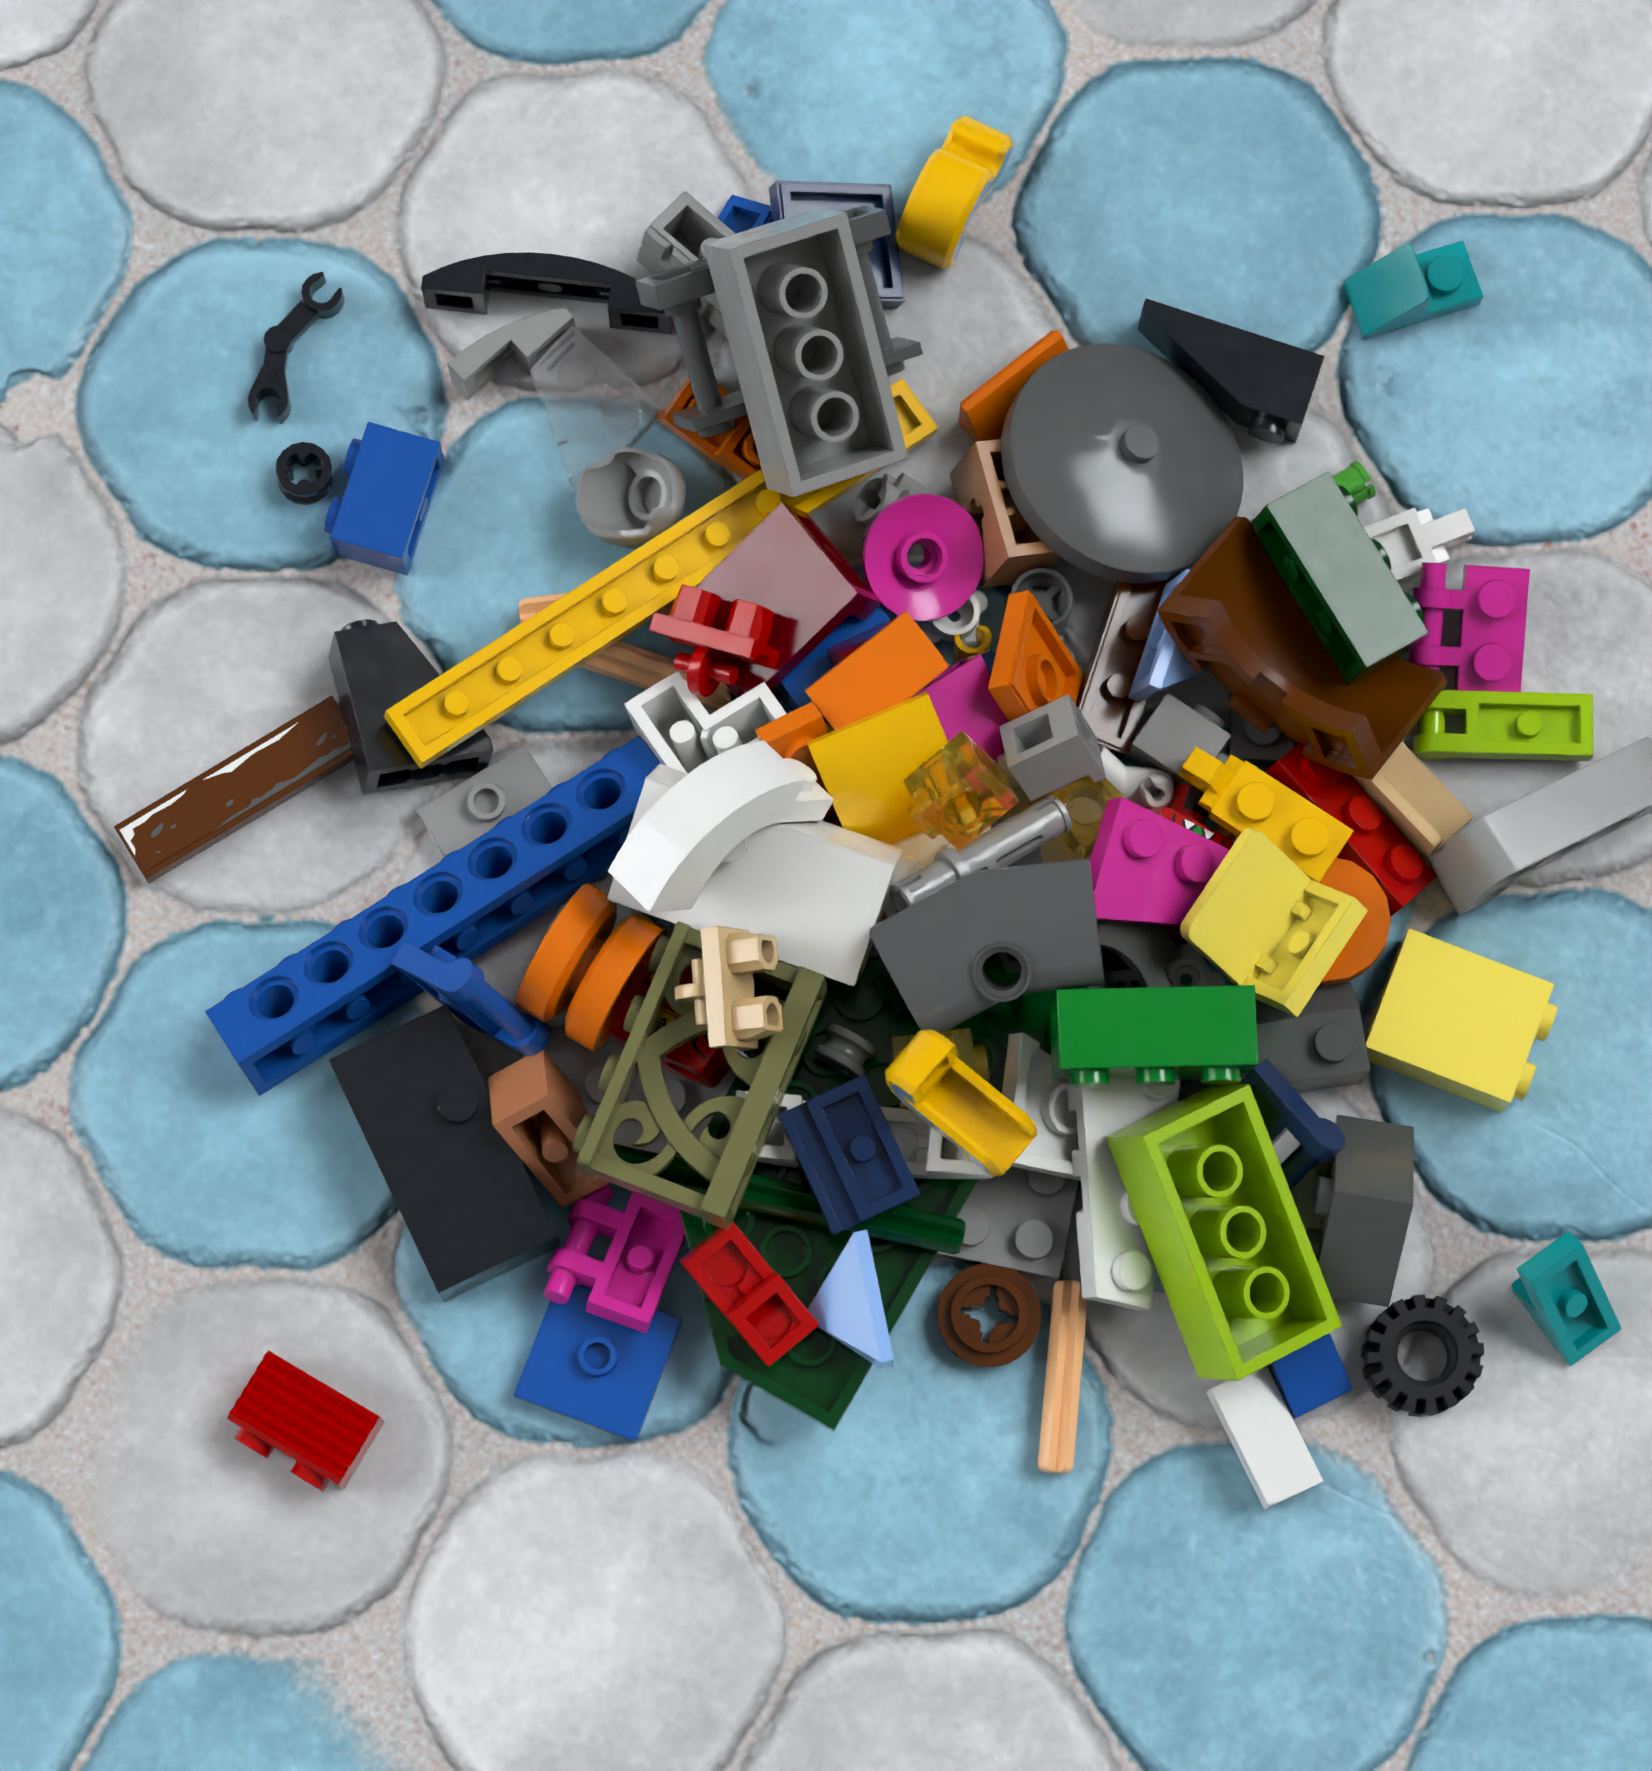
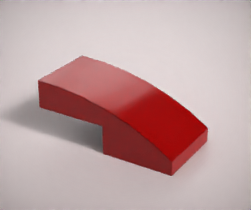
(749, 1293)

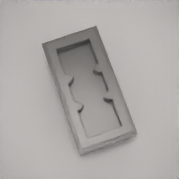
(484, 800)

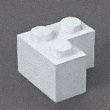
(682, 730)

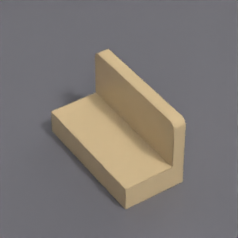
(1416, 802)

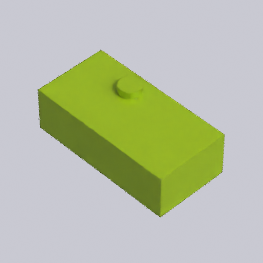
(1224, 1232)

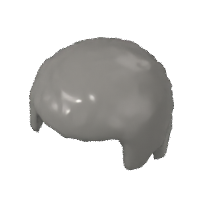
(630, 497)

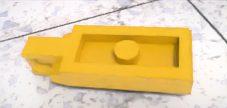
(1247, 797)

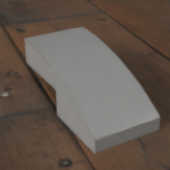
(518, 341)

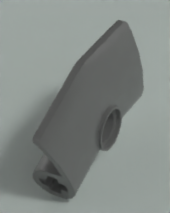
(1030, 911)

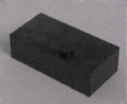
(442, 1156)

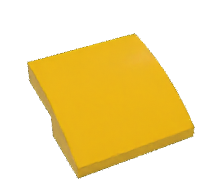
(871, 758)

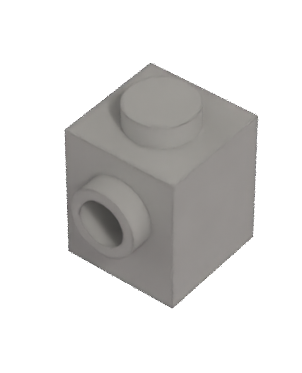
(1173, 735)

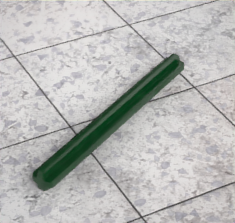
(798, 1203)

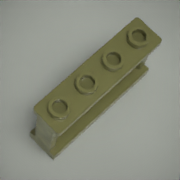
(724, 1161)

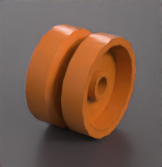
(589, 966)

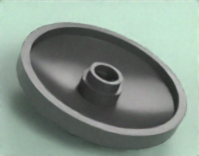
(1121, 462)

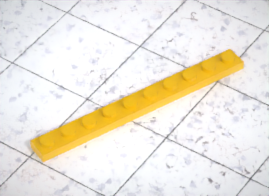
(607, 607)

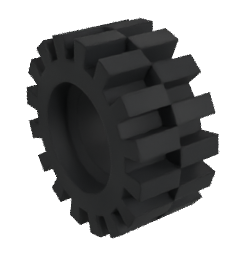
(1457, 1337)

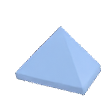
(1161, 662)
(852, 1306)

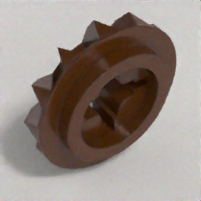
(1015, 1298)

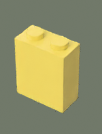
(1459, 1021)

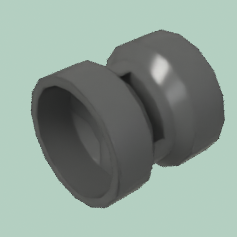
(1051, 592)

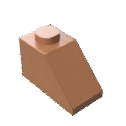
(539, 1118)

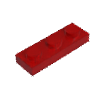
(1374, 842)

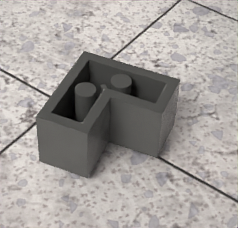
(1364, 1209)

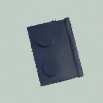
(848, 1155)

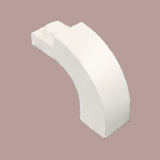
(707, 816)

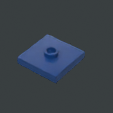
(596, 1366)

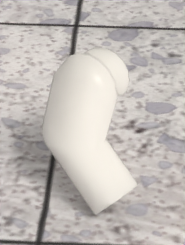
(1141, 785)

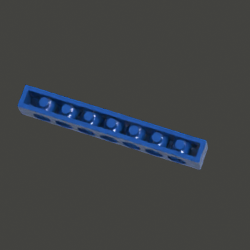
(458, 904)

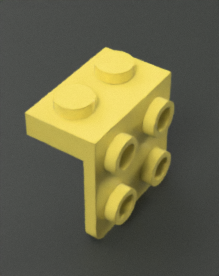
(1270, 923)

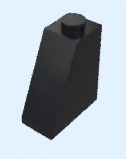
(372, 672)

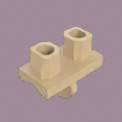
(725, 988)

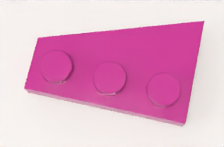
(1148, 866)

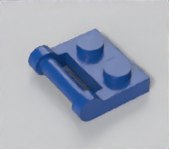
(471, 998)

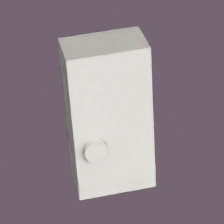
(792, 881)

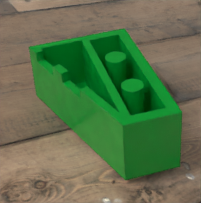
(1153, 1034)

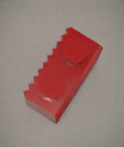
(304, 1421)

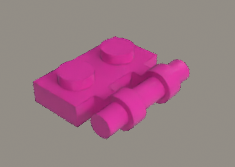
(1489, 625)
(636, 1265)

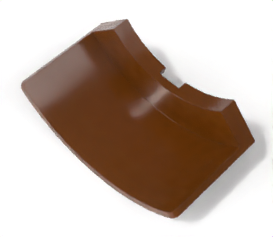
(1260, 646)

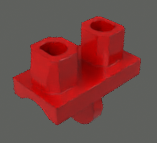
(692, 624)

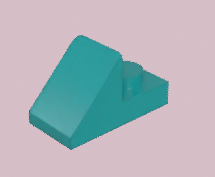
(1412, 288)
(1566, 1298)

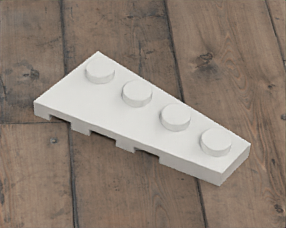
(1110, 1242)

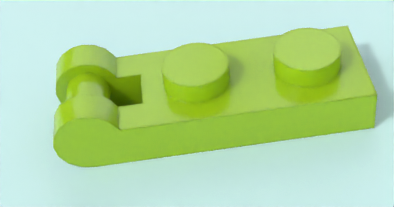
(1508, 726)

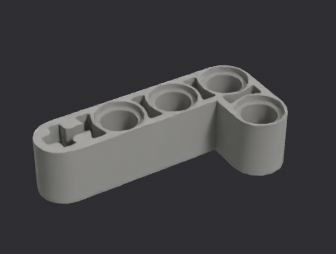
(1544, 826)

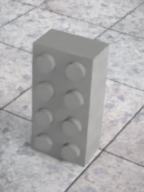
(806, 351)

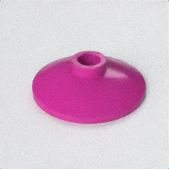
(950, 561)

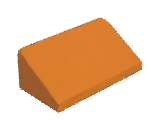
(986, 408)
(878, 673)

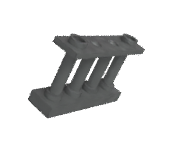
(679, 295)

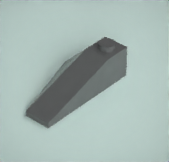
(1311, 1051)

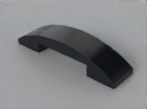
(468, 284)

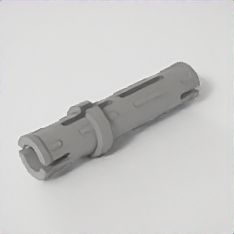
(990, 850)

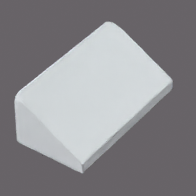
(1264, 1437)

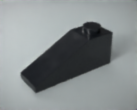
(1247, 374)

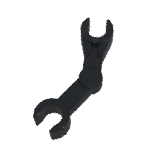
(280, 341)

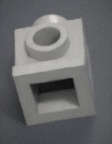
(1049, 749)

